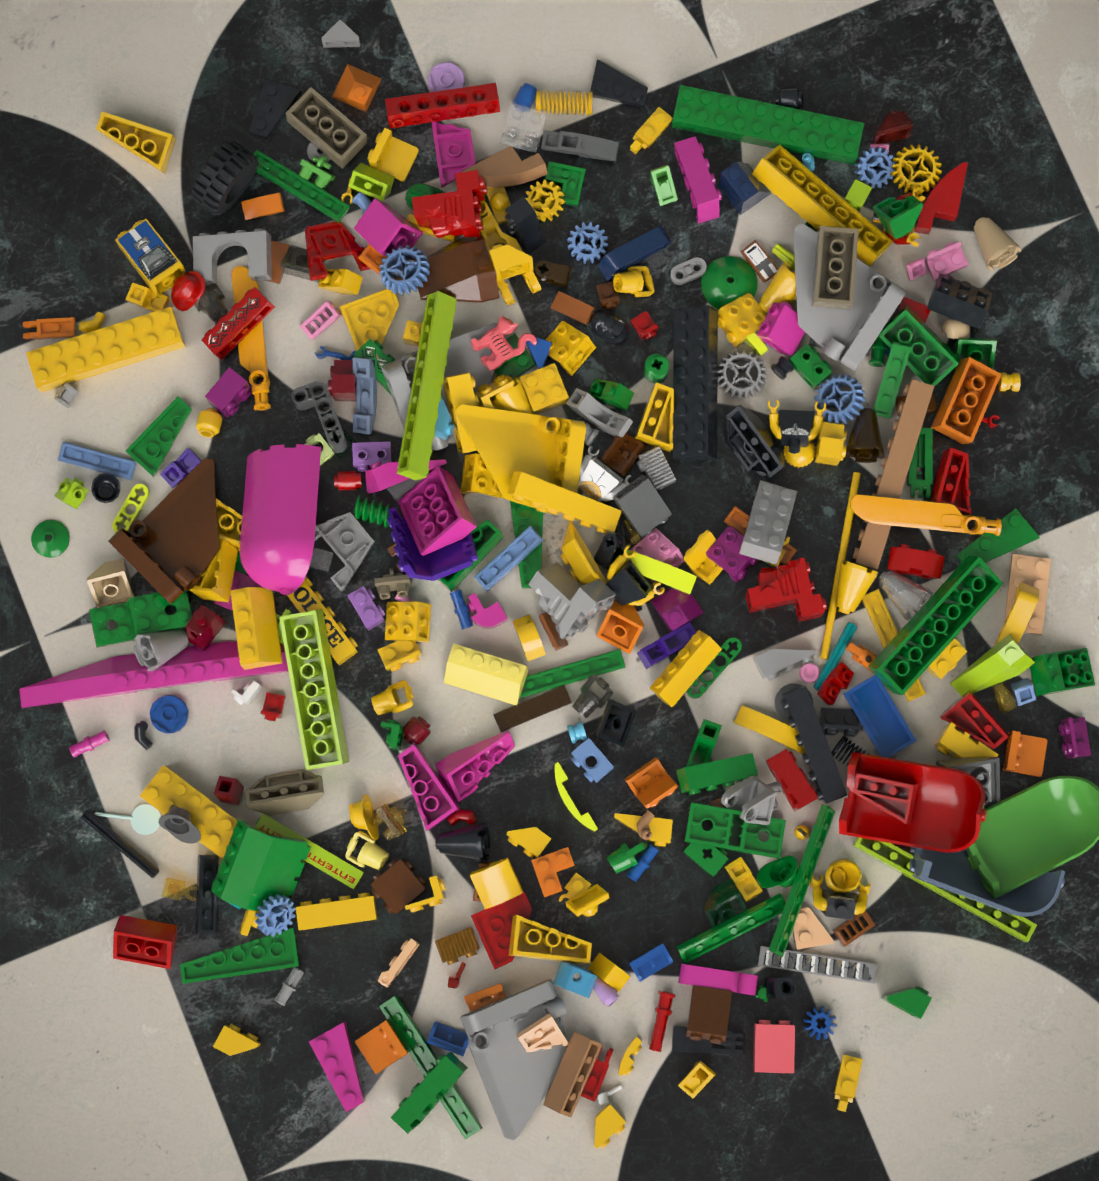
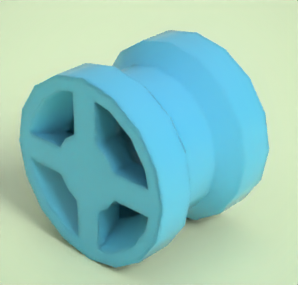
(577, 732)

